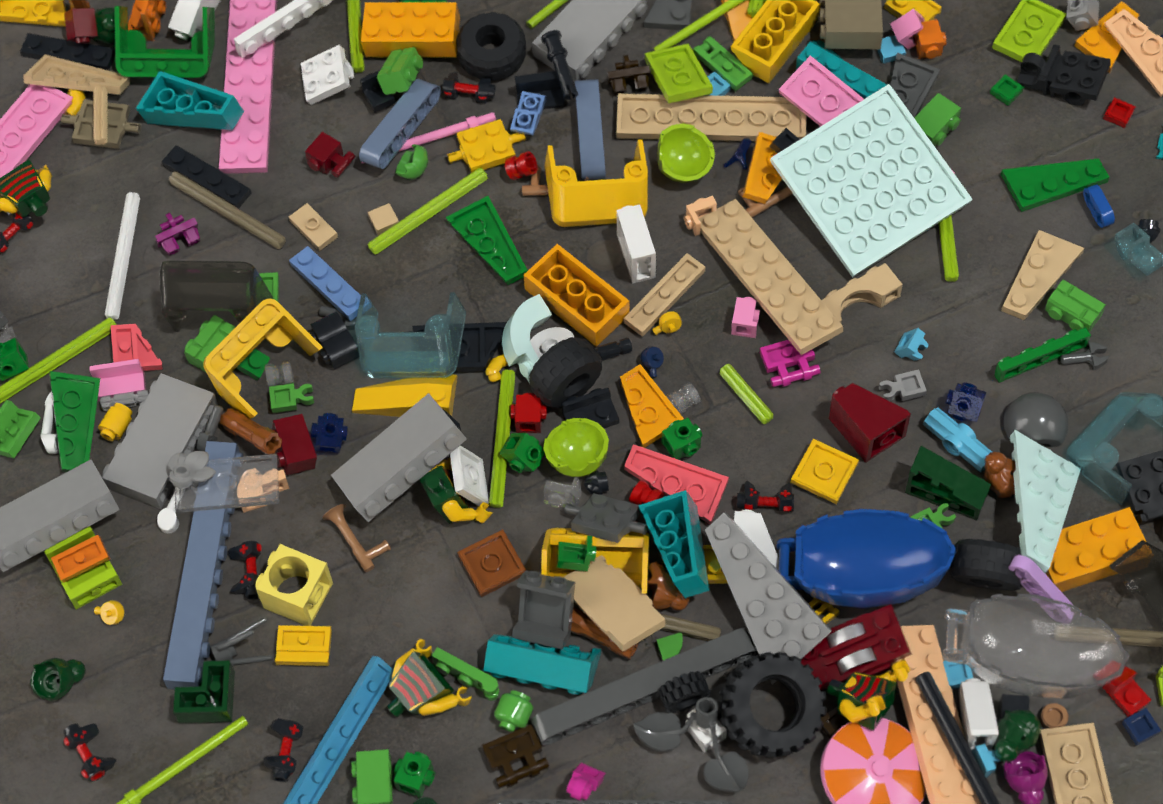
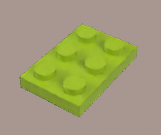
(1029, 29)
(678, 73)

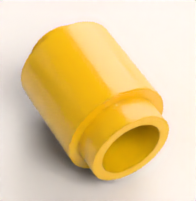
(115, 422)

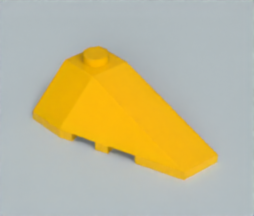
(399, 396)

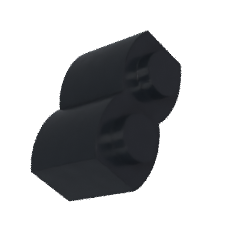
(335, 340)

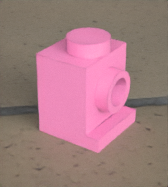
(745, 317)

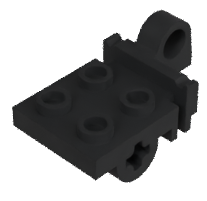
(1070, 74)
(1146, 492)

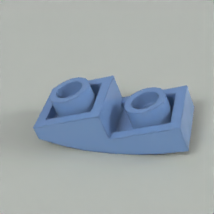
(528, 113)

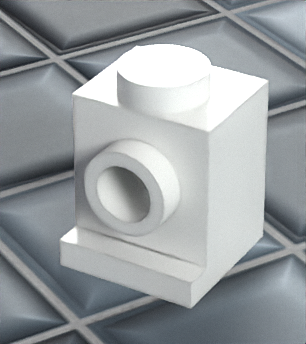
(703, 736)

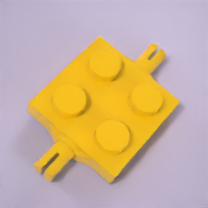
(485, 145)

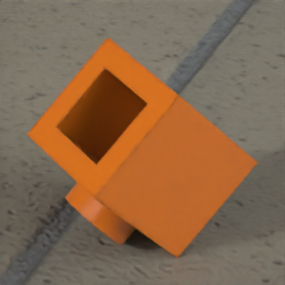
(930, 40)

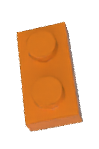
(80, 558)

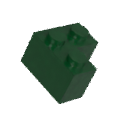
(210, 702)

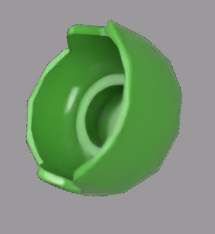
(413, 163)

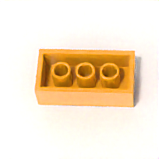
(399, 25)
(577, 295)
(1090, 547)

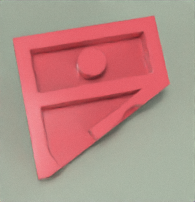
(130, 345)

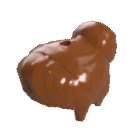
(998, 474)
(664, 591)

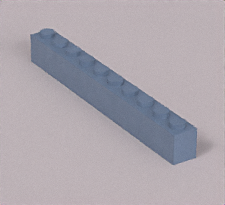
(198, 587)

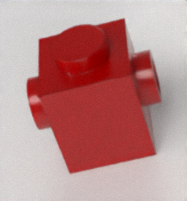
(528, 413)

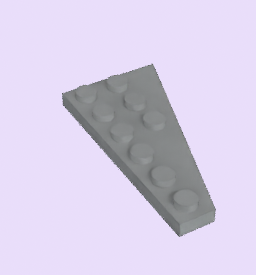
(768, 603)

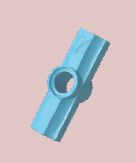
(957, 438)

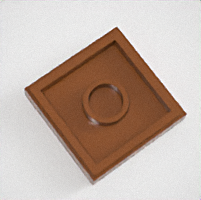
(491, 563)

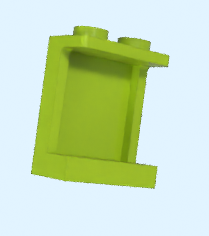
(91, 583)

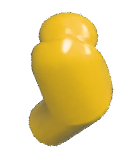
(77, 100)
(494, 367)

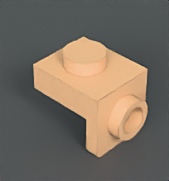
(697, 210)

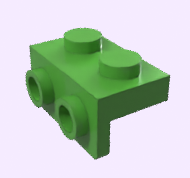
(15, 428)

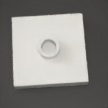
(469, 475)

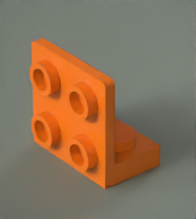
(146, 17)

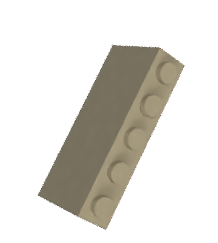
(851, 24)

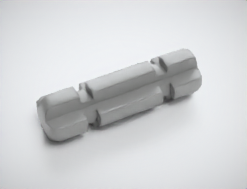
(128, 399)

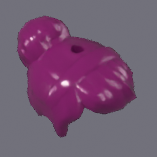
(1027, 776)

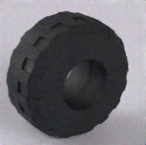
(491, 29)
(565, 371)
(985, 564)

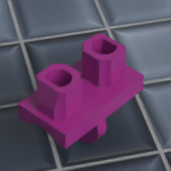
(168, 238)

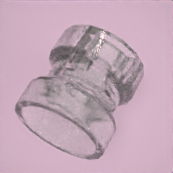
(279, 373)
(684, 398)

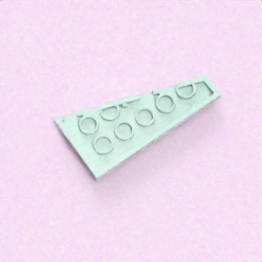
(1044, 493)

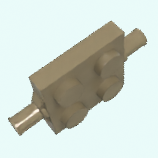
(116, 124)

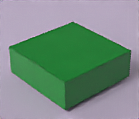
(1006, 90)

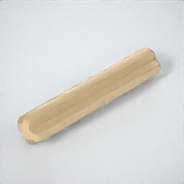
(100, 115)

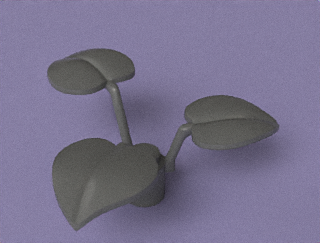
(662, 733)

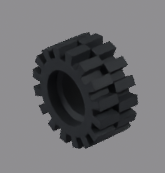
(684, 691)

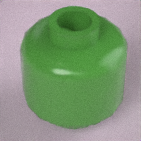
(513, 710)

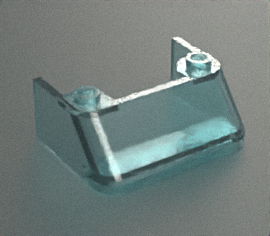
(410, 353)
(1092, 448)

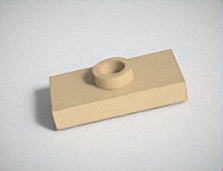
(313, 226)

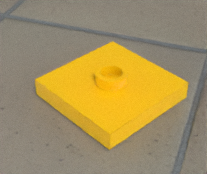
(824, 471)

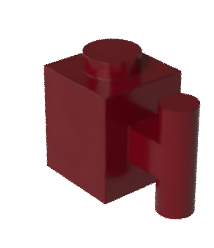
(80, 25)
(326, 153)

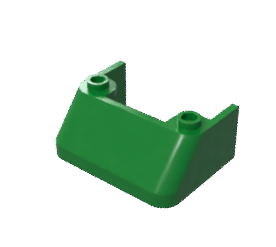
(136, 60)

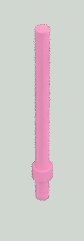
(448, 131)

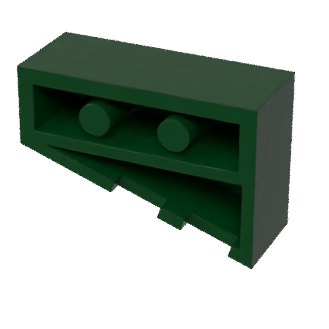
(943, 482)

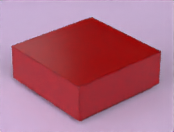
(1119, 112)

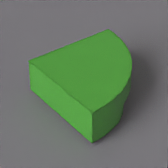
(670, 645)

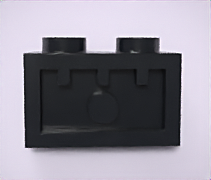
(593, 406)

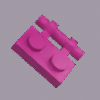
(784, 355)

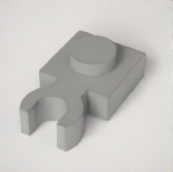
(907, 385)

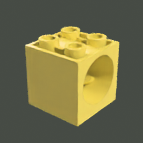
(300, 605)

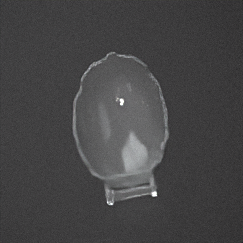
(1035, 646)

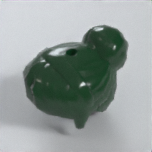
(105, 25)
(46, 677)
(1011, 729)

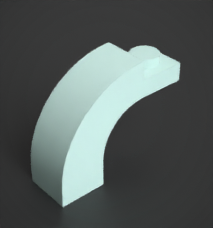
(517, 331)

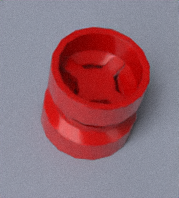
(522, 165)
(643, 493)

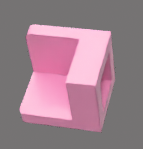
(906, 27)

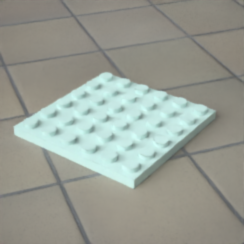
(870, 180)

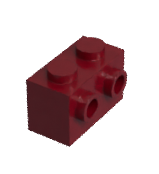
(296, 447)

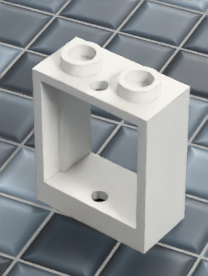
(636, 243)

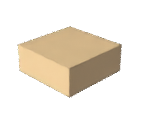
(382, 218)

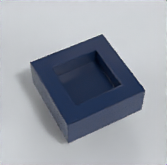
(1141, 726)

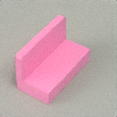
(119, 377)

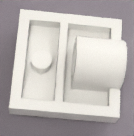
(326, 74)

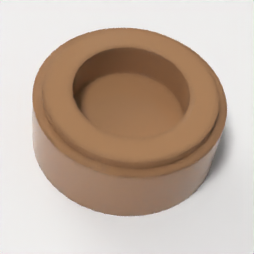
(1054, 716)

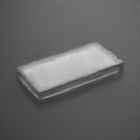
(236, 484)

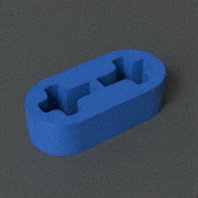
(1099, 206)

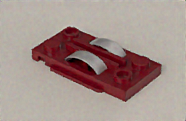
(859, 645)

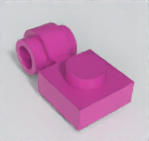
(584, 781)

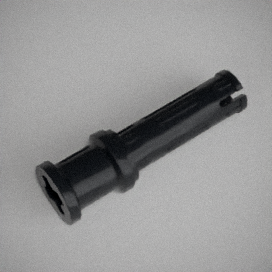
(557, 55)

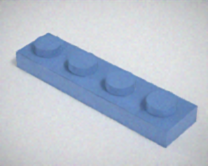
(327, 282)

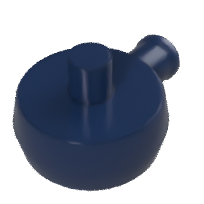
(652, 359)

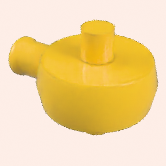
(668, 323)
(111, 612)

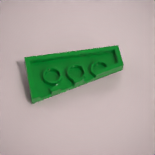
(1050, 182)
(489, 238)
(74, 414)

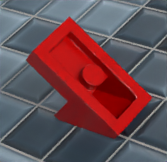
(1127, 693)

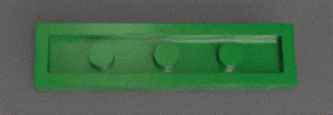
(1047, 352)

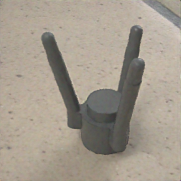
(226, 649)

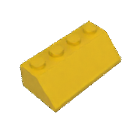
(774, 35)

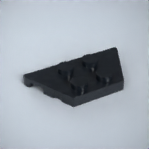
(477, 344)

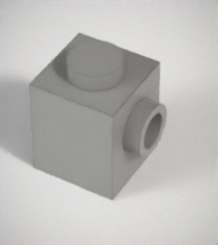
(1082, 13)

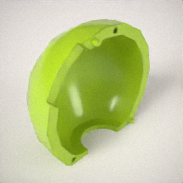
(684, 153)
(576, 447)

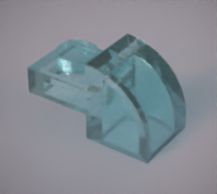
(1136, 249)

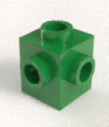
(12, 359)
(682, 438)
(522, 452)
(414, 773)

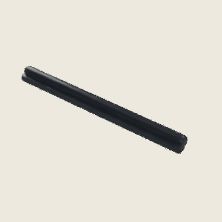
(956, 739)

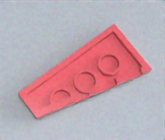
(676, 476)

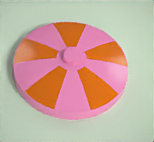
(872, 766)

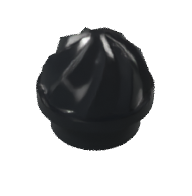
(1150, 227)
(596, 482)

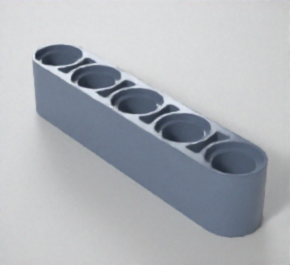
(399, 123)
(590, 130)

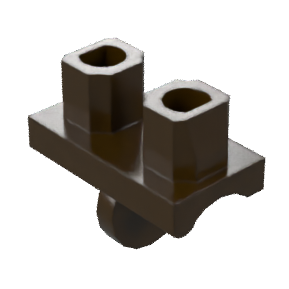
(619, 77)

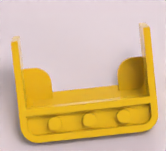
(595, 200)
(266, 321)
(629, 554)

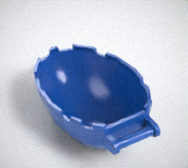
(867, 558)

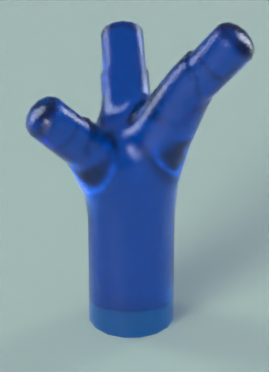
(740, 154)

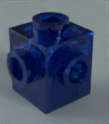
(965, 402)
(329, 441)

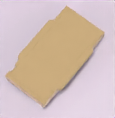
(615, 603)

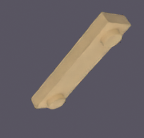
(664, 294)

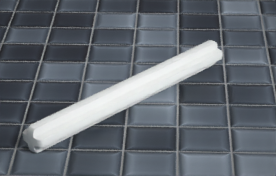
(122, 256)

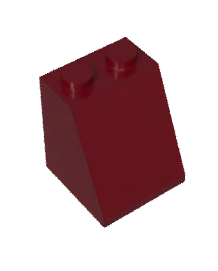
(867, 420)

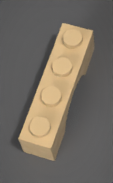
(876, 287)

